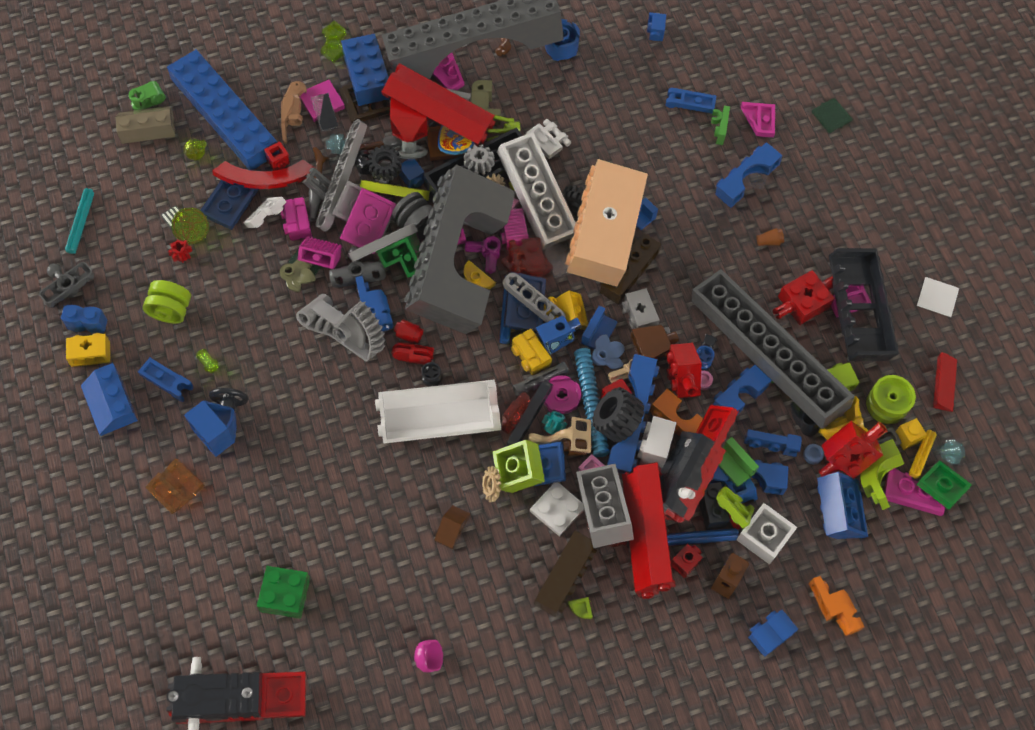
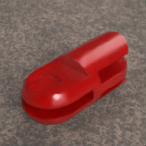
(412, 353)

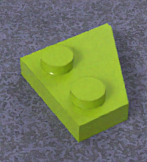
(732, 503)

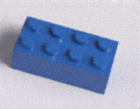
(365, 68)

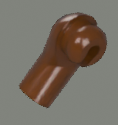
(504, 47)

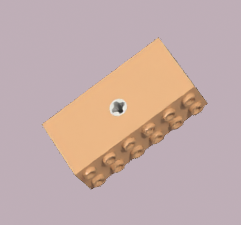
(606, 222)

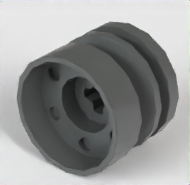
(411, 210)

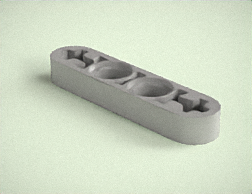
(383, 242)
(536, 297)

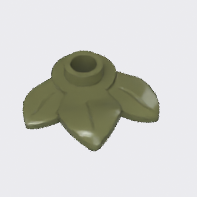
(300, 275)

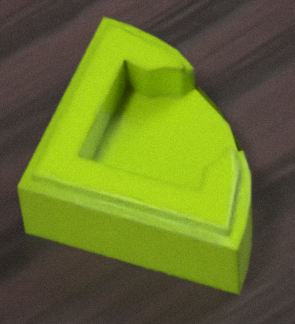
(581, 608)

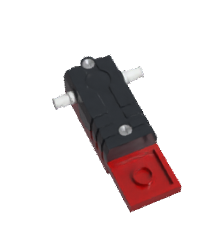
(694, 463)
(235, 696)

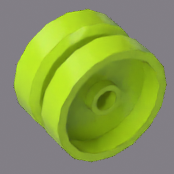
(167, 301)
(890, 399)

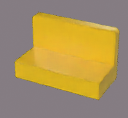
(572, 305)

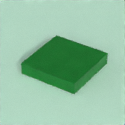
(944, 485)

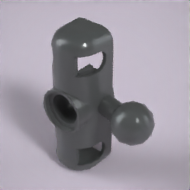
(365, 270)
(59, 287)

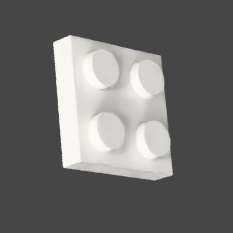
(557, 508)

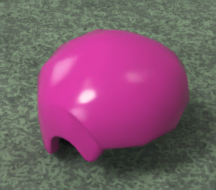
(429, 656)

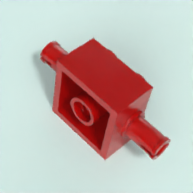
(805, 297)
(684, 370)
(852, 449)

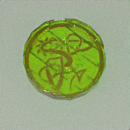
(190, 225)

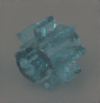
(335, 143)
(952, 451)

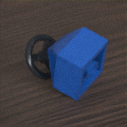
(215, 422)

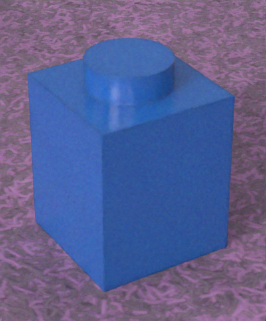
(412, 173)

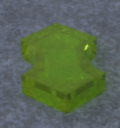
(332, 48)

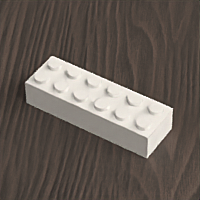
(537, 190)

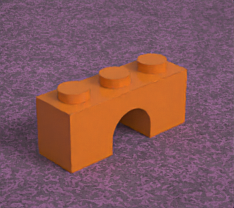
(666, 408)

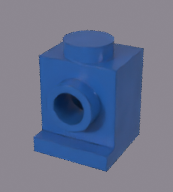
(656, 26)
(746, 491)

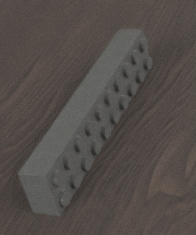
(772, 349)

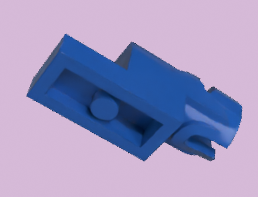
(377, 301)

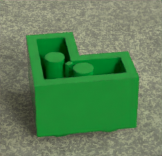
(405, 251)

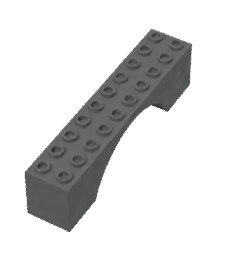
(428, 43)

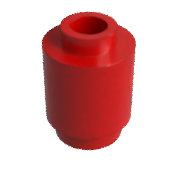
(408, 331)

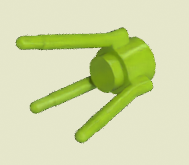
(507, 126)

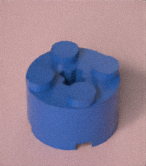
(569, 46)

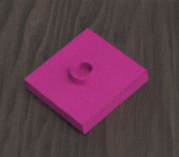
(319, 89)

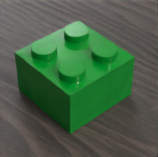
(283, 592)

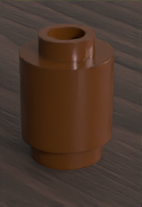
(579, 443)

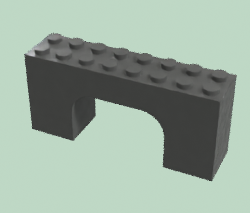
(436, 287)

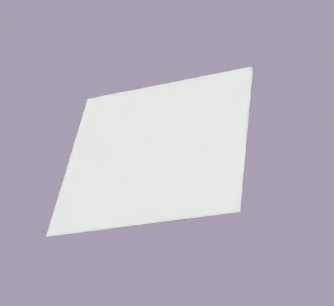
(938, 296)

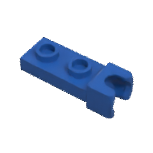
(165, 378)
(789, 445)

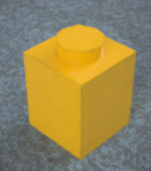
(910, 433)

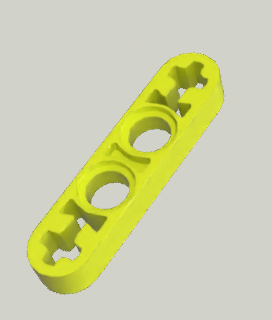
(392, 189)

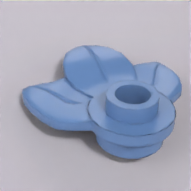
(610, 351)

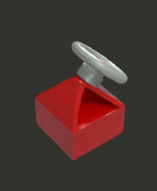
(408, 127)

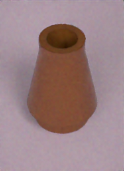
(771, 238)

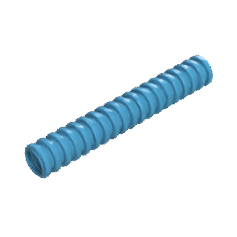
(590, 397)

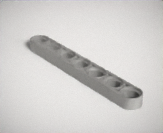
(341, 174)

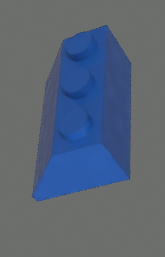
(108, 400)
(842, 506)

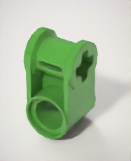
(147, 94)

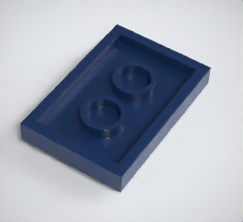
(228, 203)
(519, 316)

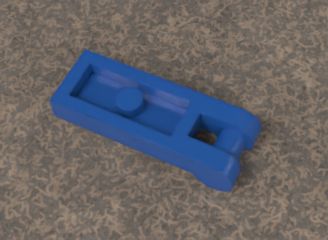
(690, 100)

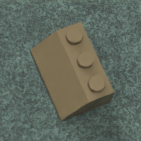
(145, 124)

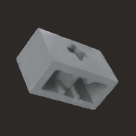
(640, 309)

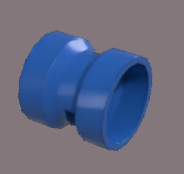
(707, 355)

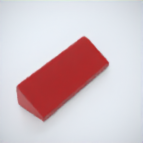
(945, 382)

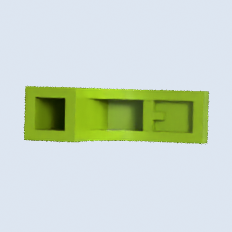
(873, 475)

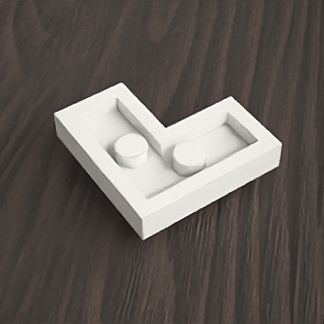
(268, 207)

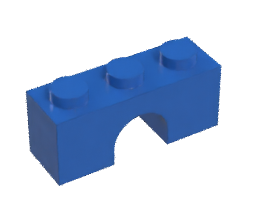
(751, 381)

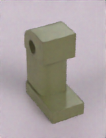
(482, 96)

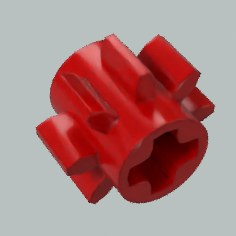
(180, 251)

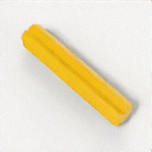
(922, 454)

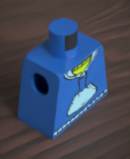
(557, 333)

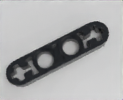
(530, 413)

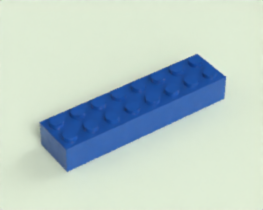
(222, 109)

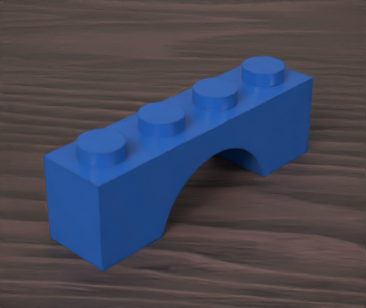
(762, 161)
(771, 477)

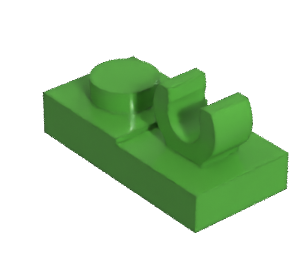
(722, 118)

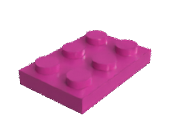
(367, 219)

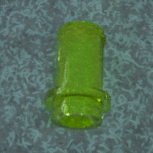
(210, 364)

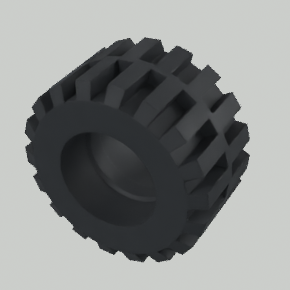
(618, 414)

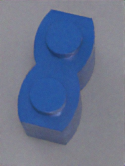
(81, 319)
(773, 632)

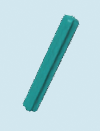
(79, 221)

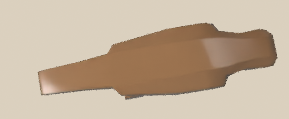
(291, 107)

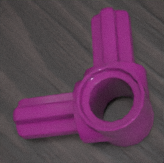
(490, 254)

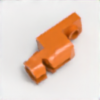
(837, 606)

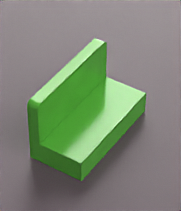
(737, 463)

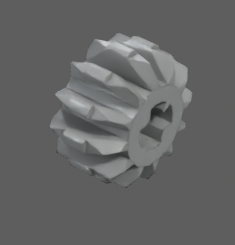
(479, 159)

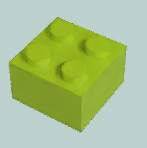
(519, 466)

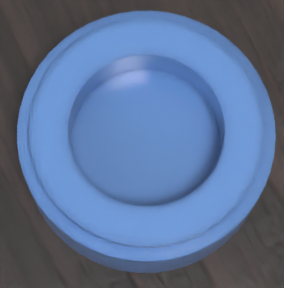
(813, 454)

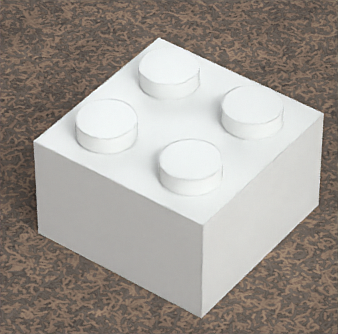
(656, 441)
(766, 533)

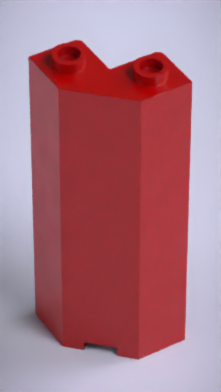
(439, 104)
(650, 544)

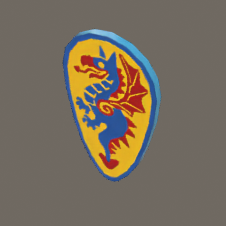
(453, 143)

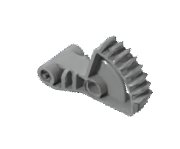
(345, 329)

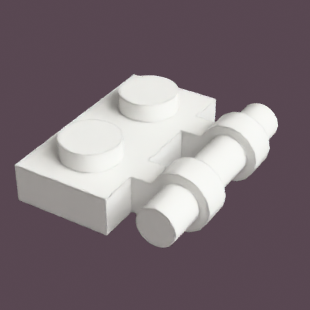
(549, 145)

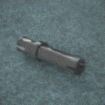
(533, 382)

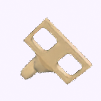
(569, 433)

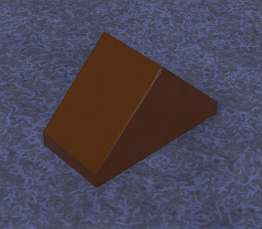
(451, 526)

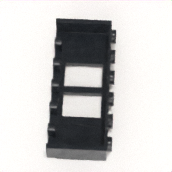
(863, 268)

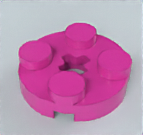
(569, 402)

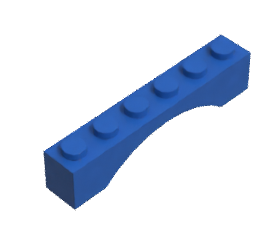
(641, 377)

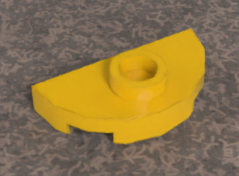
(477, 276)

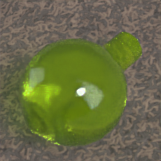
(194, 149)

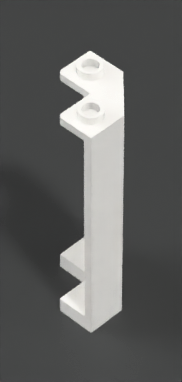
(438, 411)

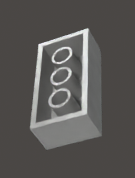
(605, 506)

